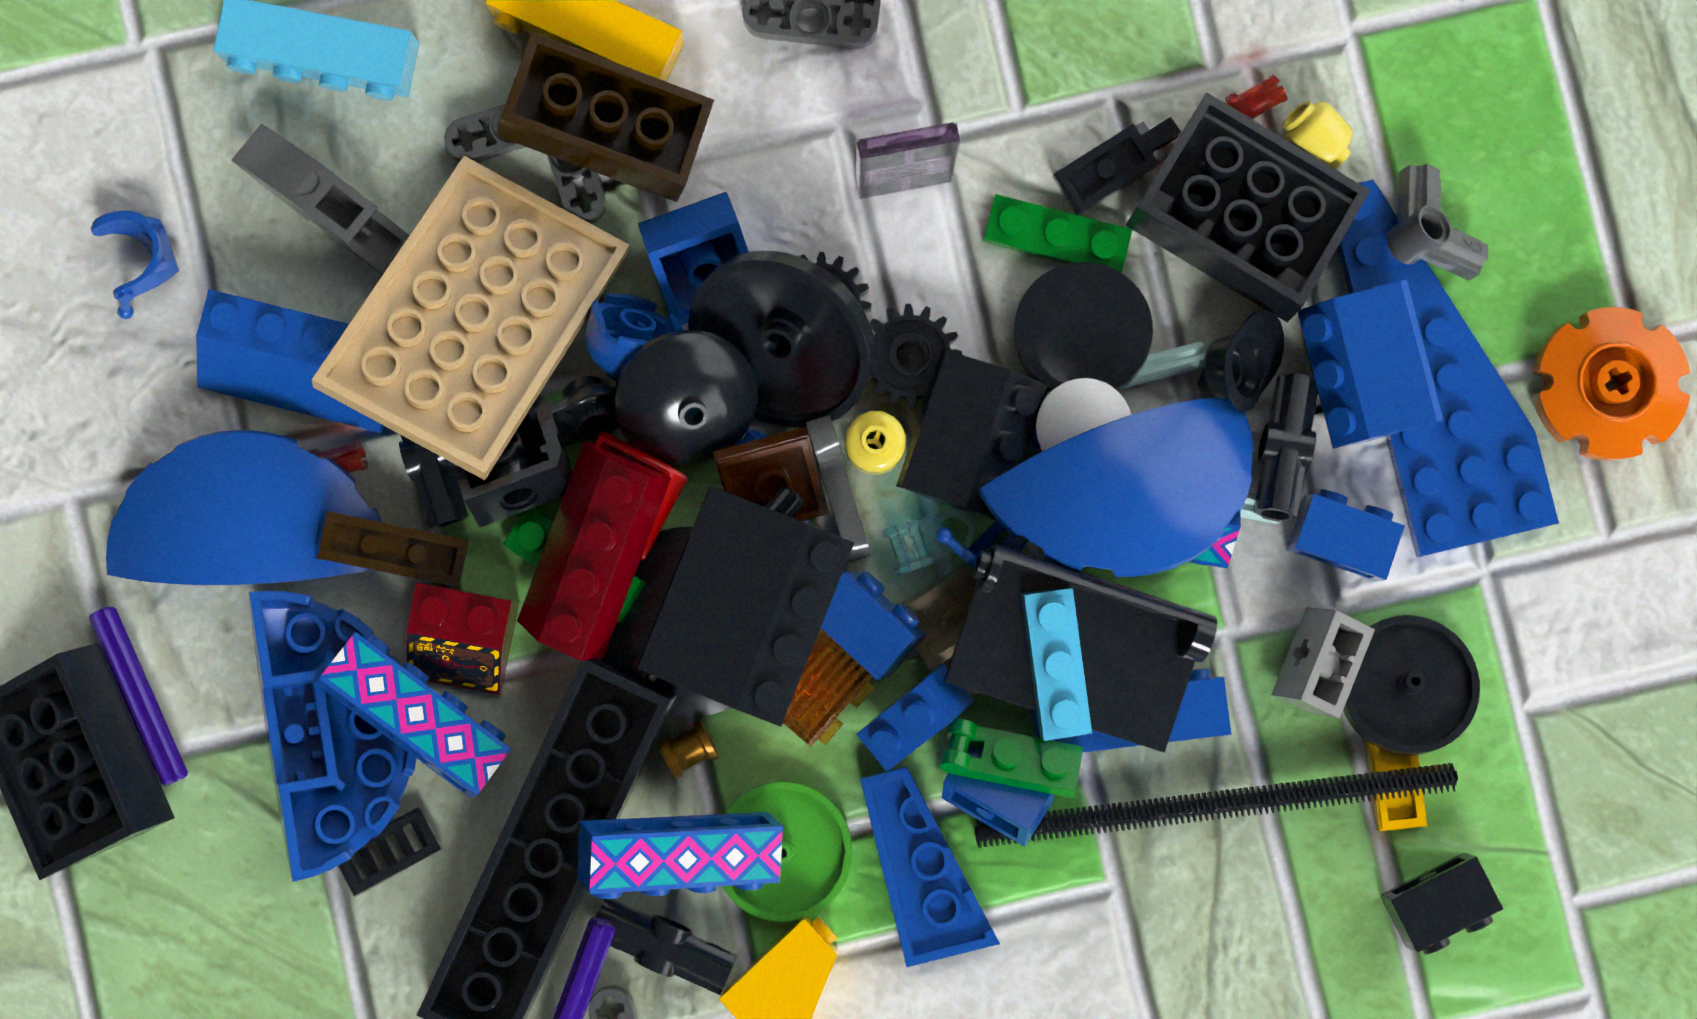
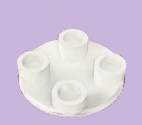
(1076, 409)

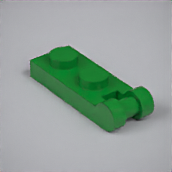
(1012, 759)

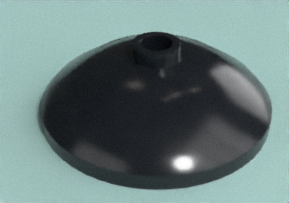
(679, 374)

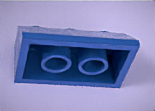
(1370, 364)

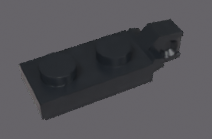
(1114, 164)

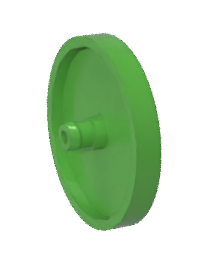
(813, 853)

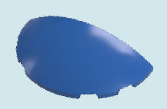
(1132, 490)
(231, 513)
(329, 766)

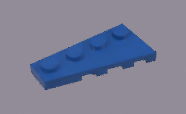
(924, 883)

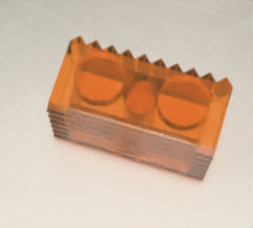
(824, 690)

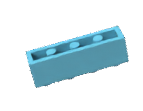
(317, 48)

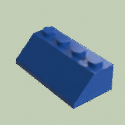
(269, 357)

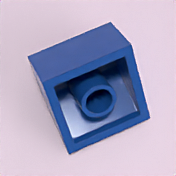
(689, 246)

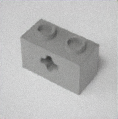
(1323, 662)

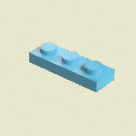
(1056, 663)

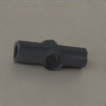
(1286, 447)
(435, 483)
(667, 946)

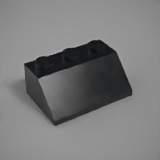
(969, 431)

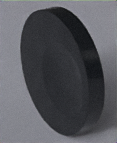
(1083, 325)
(1413, 687)

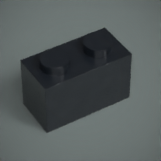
(1442, 904)

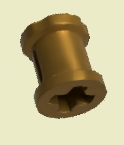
(688, 749)

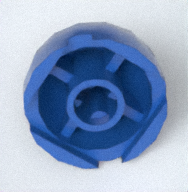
(622, 327)

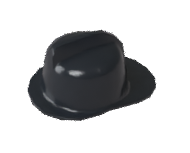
(1244, 362)

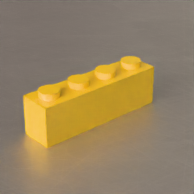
(598, 28)

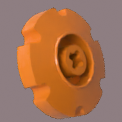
(1641, 404)

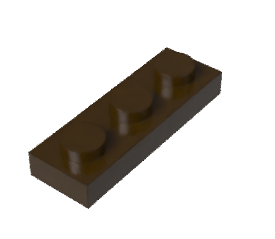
(391, 548)

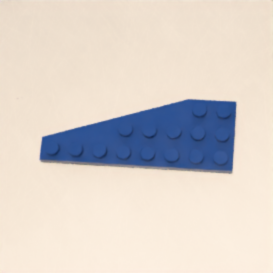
(1482, 464)

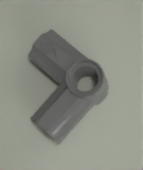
(1426, 231)

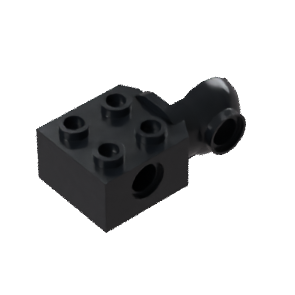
(535, 461)

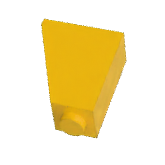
(785, 977)

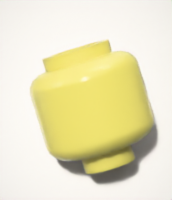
(1319, 132)
(875, 460)

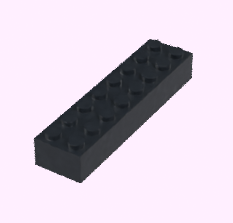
(531, 875)

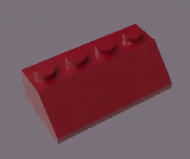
(592, 553)

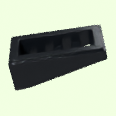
(425, 835)

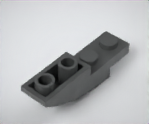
(321, 197)

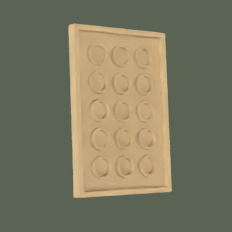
(471, 317)

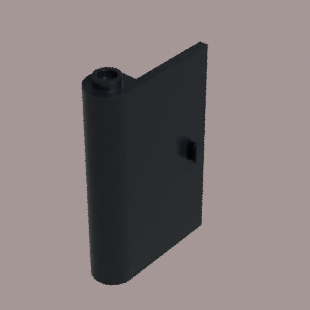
(1131, 644)

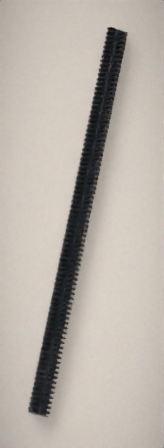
(1324, 790)

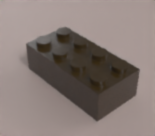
(604, 117)

